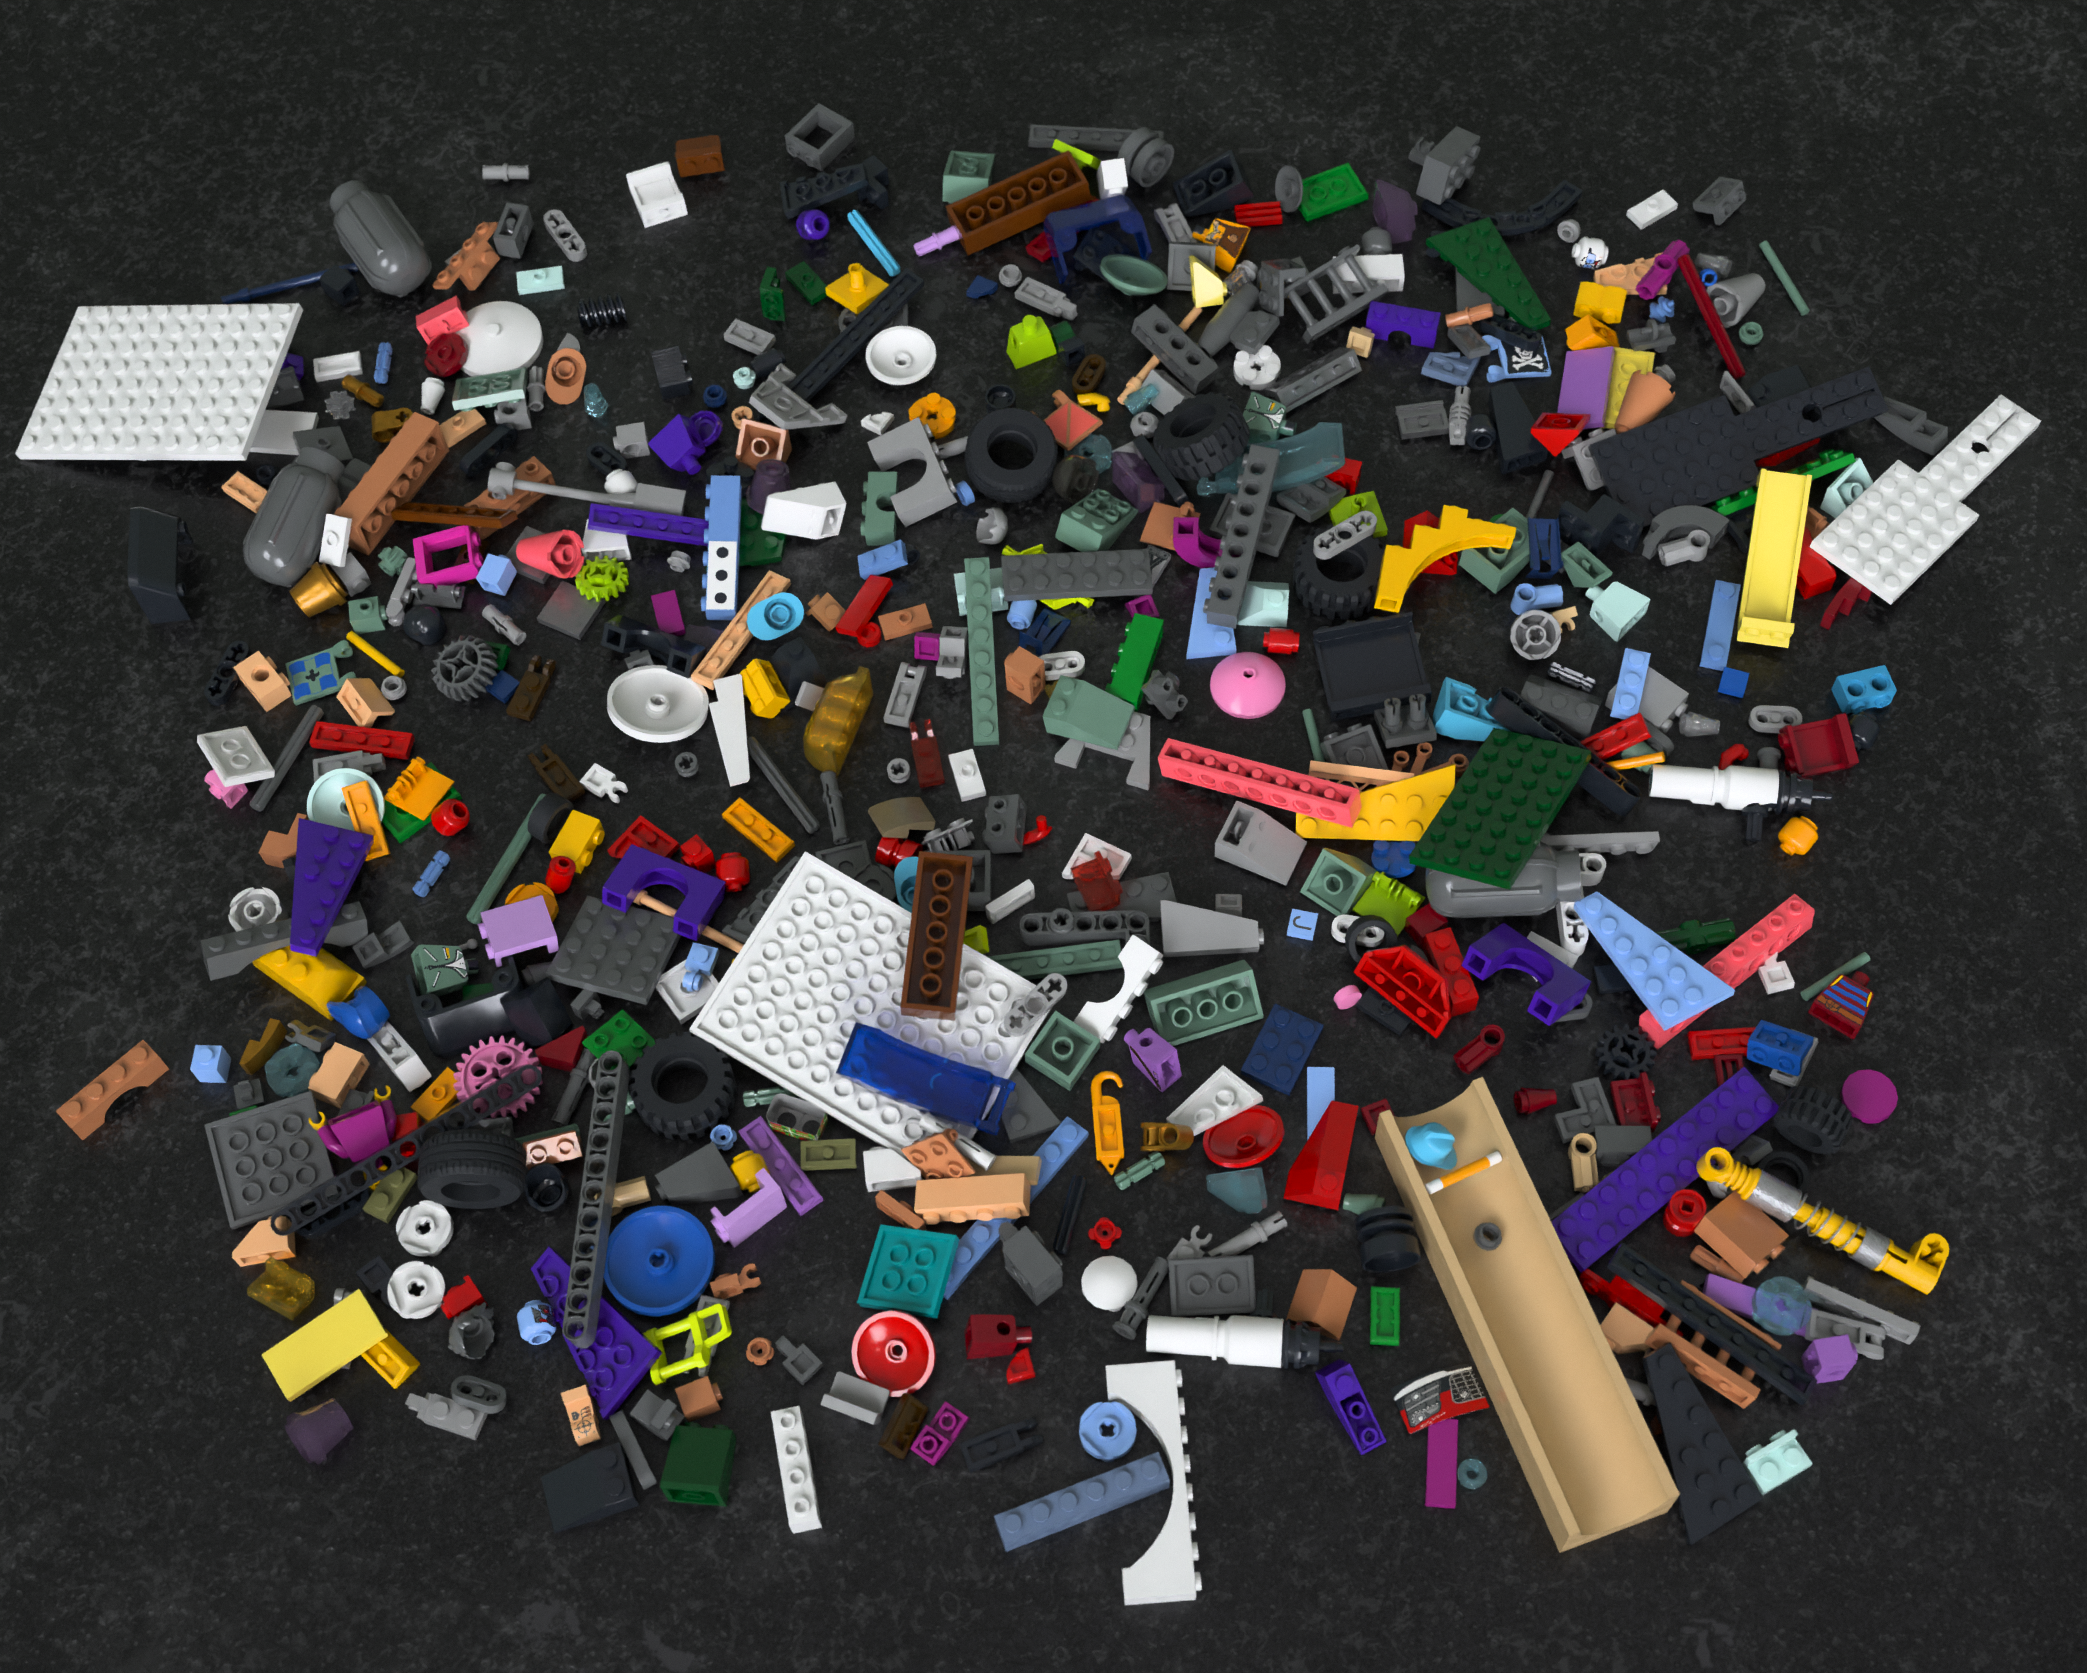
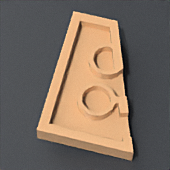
(1626, 275)

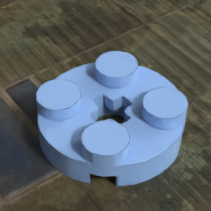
(1107, 1447)

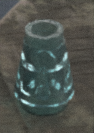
(1140, 399)
(594, 401)

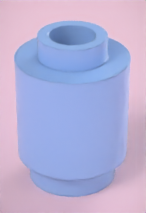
(1021, 613)

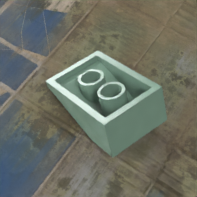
(966, 174)
(1499, 566)
(1087, 713)

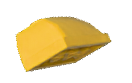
(311, 977)

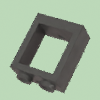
(828, 120)

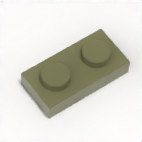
(828, 1154)
(390, 1194)

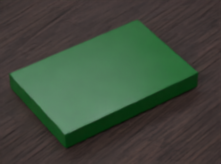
(1331, 192)
(403, 824)

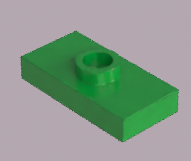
(1384, 1316)

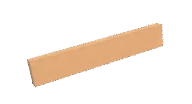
(736, 634)

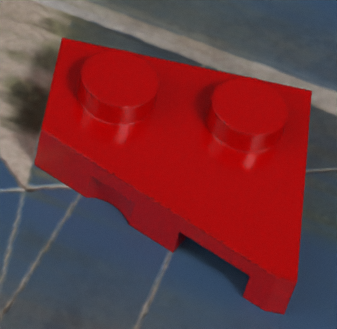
(647, 836)

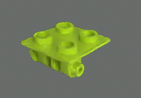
(1389, 900)

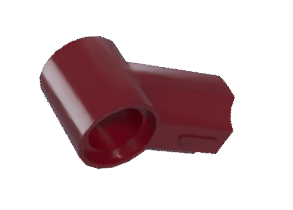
(1478, 1050)

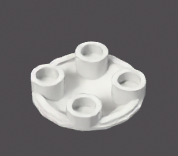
(1109, 1283)

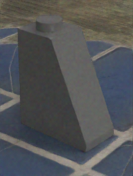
(698, 1179)

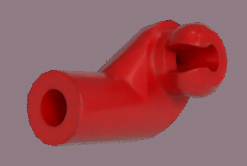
(1735, 752)

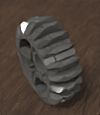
(460, 662)

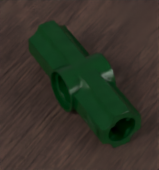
(1696, 936)

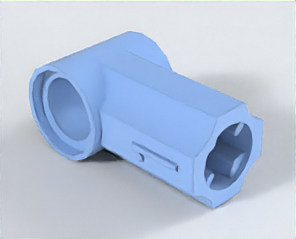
(1536, 597)

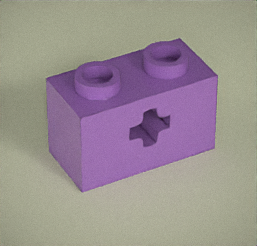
(1830, 1358)

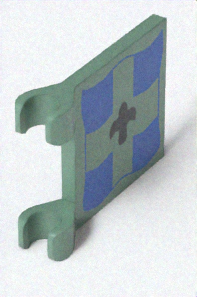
(318, 673)

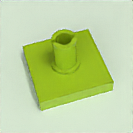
(1081, 158)
(1354, 504)

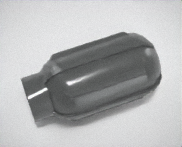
(379, 239)
(292, 518)
(1544, 882)

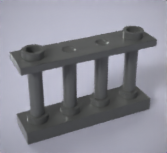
(1352, 304)

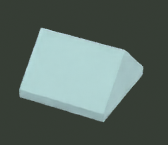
(1846, 488)

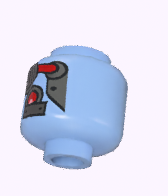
(536, 1322)

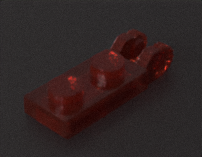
(926, 756)

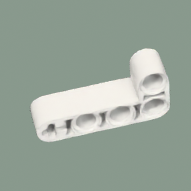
(1577, 926)

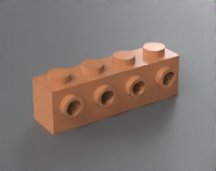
(529, 470)

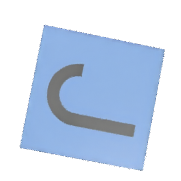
(1302, 924)

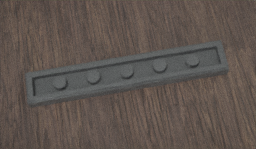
(1081, 137)

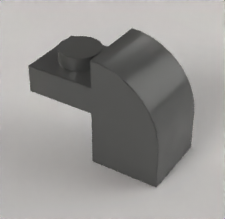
(656, 1415)

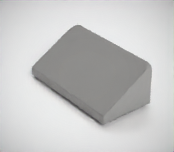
(1736, 394)

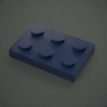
(1282, 1049)

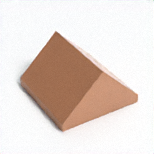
(762, 442)
(1322, 1301)

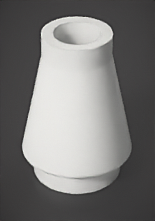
(431, 394)

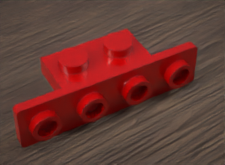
(1624, 1294)

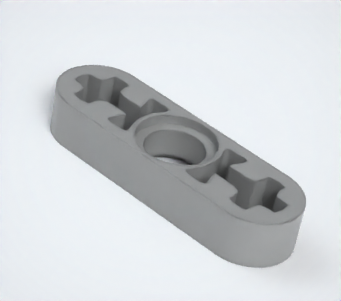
(565, 243)
(1349, 525)
(1044, 985)

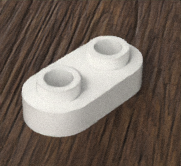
(1060, 664)
(1345, 921)

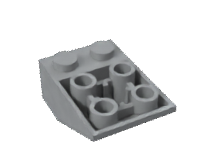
(1259, 843)

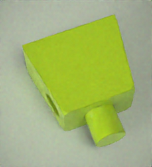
(1029, 342)

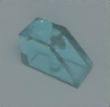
(1240, 1189)

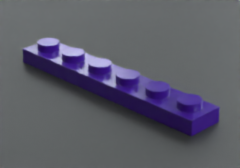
(647, 524)

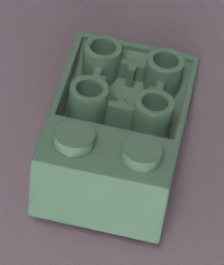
(1095, 522)

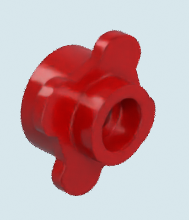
(1102, 1225)

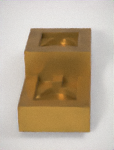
(260, 1052)

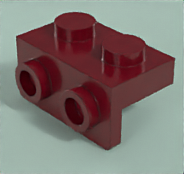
(1635, 1102)

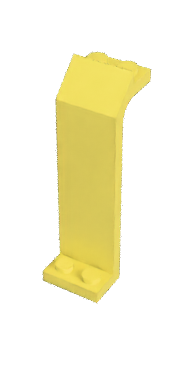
(1773, 558)

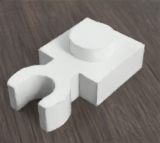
(602, 781)
(1775, 975)

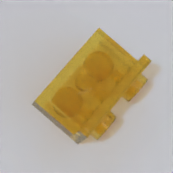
(282, 1289)

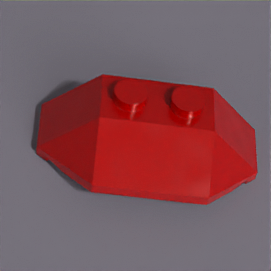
(1409, 985)

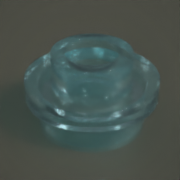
(1478, 1467)

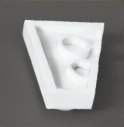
(1215, 1102)

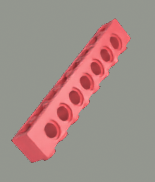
(1260, 782)
(1744, 957)

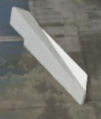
(730, 727)

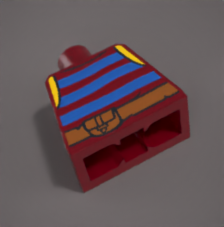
(1844, 1003)

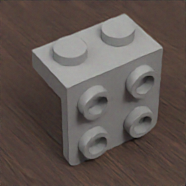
(1584, 460)

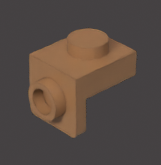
(825, 610)

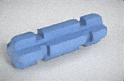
(383, 363)
(431, 873)

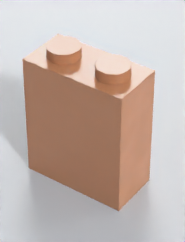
(1742, 1234)

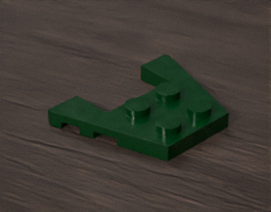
(758, 545)

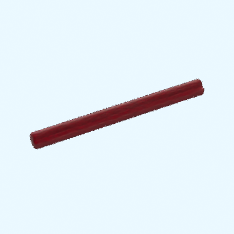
(1711, 317)

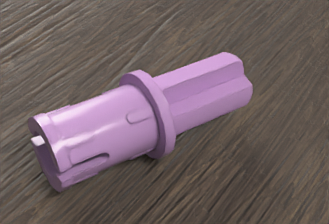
(936, 241)

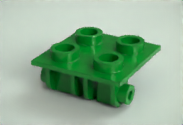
(620, 1035)

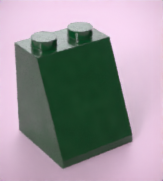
(699, 1465)

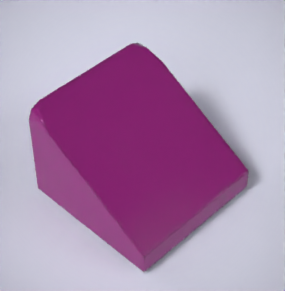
(1143, 605)

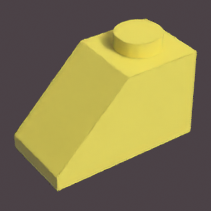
(1206, 284)

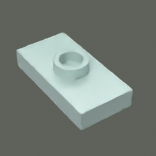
(540, 280)

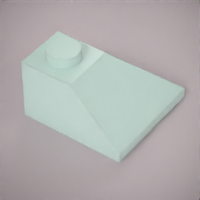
(1265, 604)

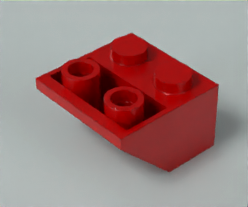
(1446, 565)

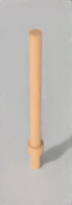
(1136, 382)
(643, 898)

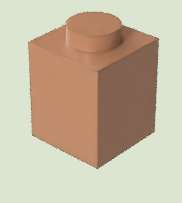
(699, 1398)

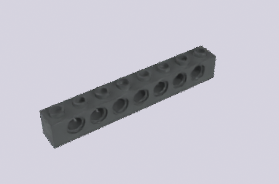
(1227, 612)

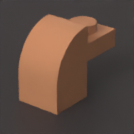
(280, 846)

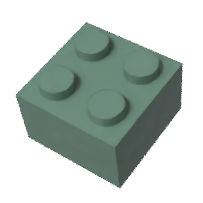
(1062, 1050)

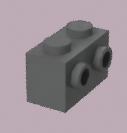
(1005, 824)

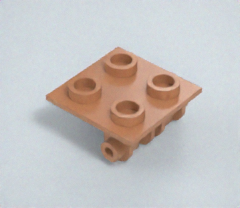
(1160, 523)
(938, 1156)

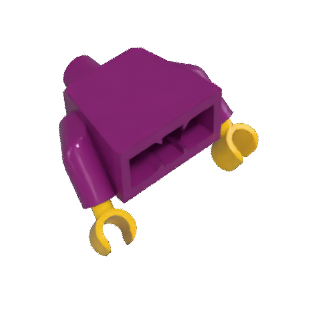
(360, 1130)

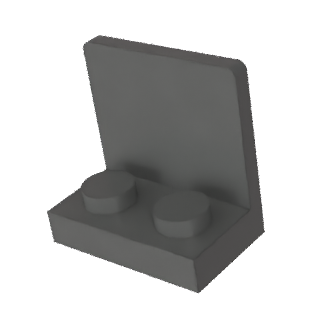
(1272, 278)

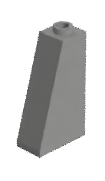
(1206, 932)

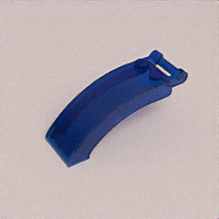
(923, 1079)

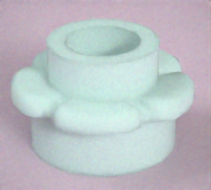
(744, 382)

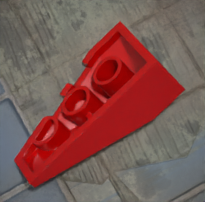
(1322, 1163)

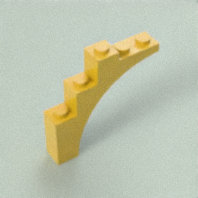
(1428, 544)

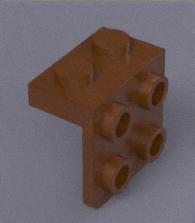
(699, 155)

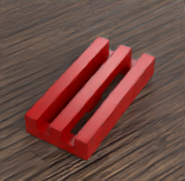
(1257, 211)

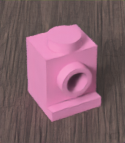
(230, 794)

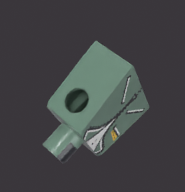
(1266, 419)
(442, 969)

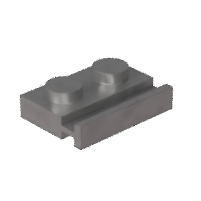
(1422, 419)

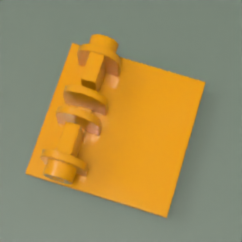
(418, 789)

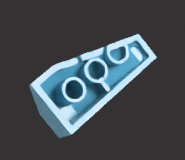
(1463, 713)

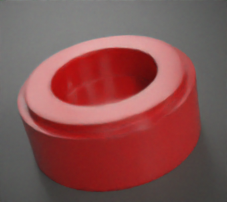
(870, 635)

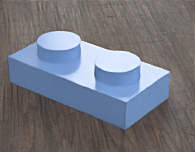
(882, 559)

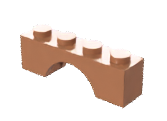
(88, 1107)

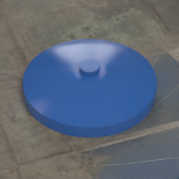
(659, 1261)

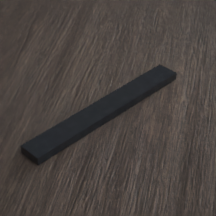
(1712, 1324)

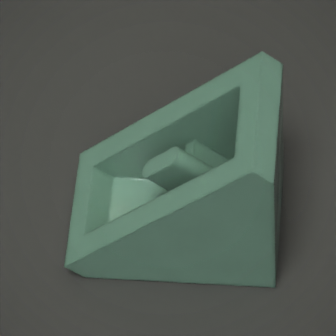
(1584, 567)

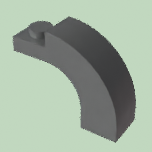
(1680, 522)

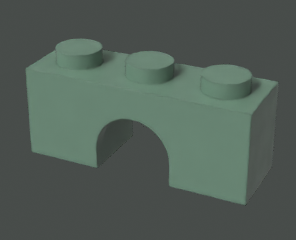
(879, 525)

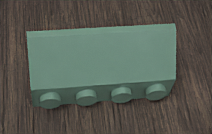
(1204, 1003)

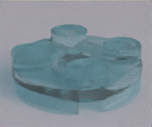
(1094, 444)
(283, 1061)
(1794, 1299)

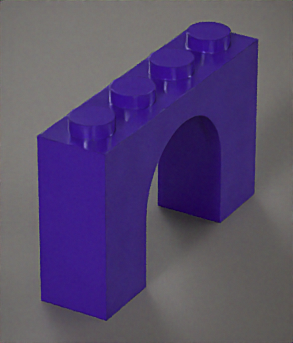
(644, 868)
(1506, 948)

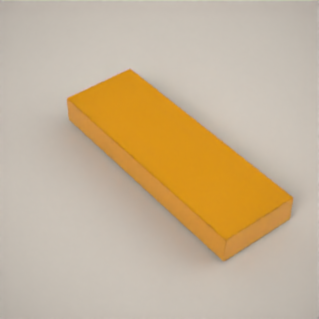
(366, 817)
(758, 829)

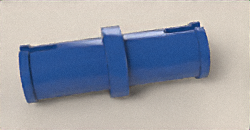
(1713, 277)

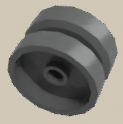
(1146, 156)

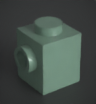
(367, 615)

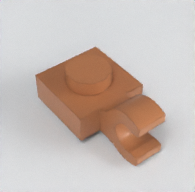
(730, 1285)

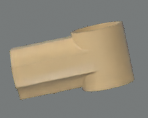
(1583, 1164)
(629, 1194)

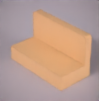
(363, 701)

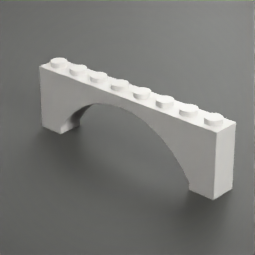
(1167, 1567)

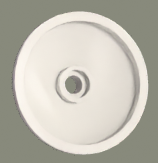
(901, 355)

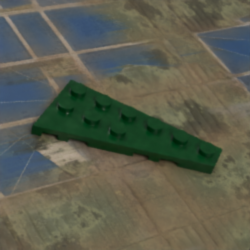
(1491, 268)

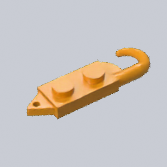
(1107, 1122)

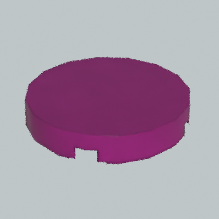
(1869, 1096)

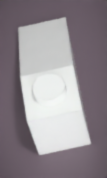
(400, 1057)

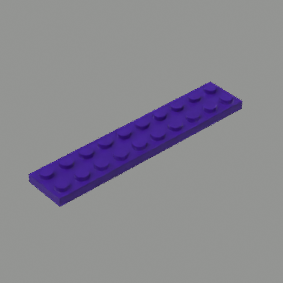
(1661, 1169)

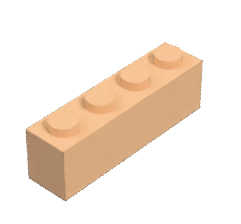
(972, 1198)

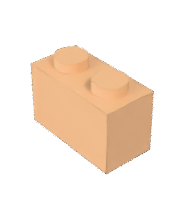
(338, 1074)

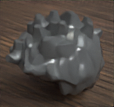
(472, 1332)

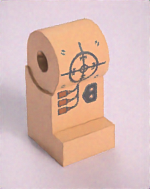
(582, 1414)

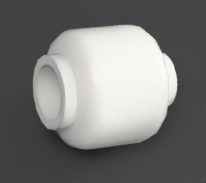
(620, 482)

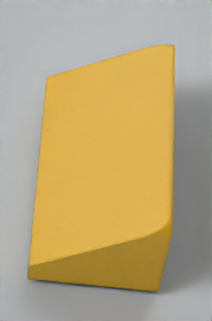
(391, 1360)

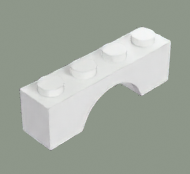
(1138, 963)

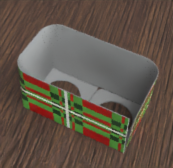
(784, 1103)

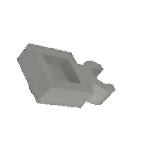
(1192, 1248)

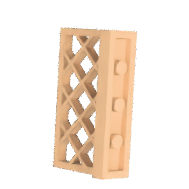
(1355, 774)

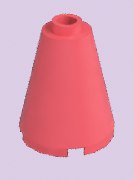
(553, 553)

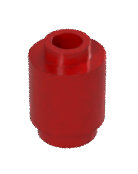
(1281, 640)
(560, 874)

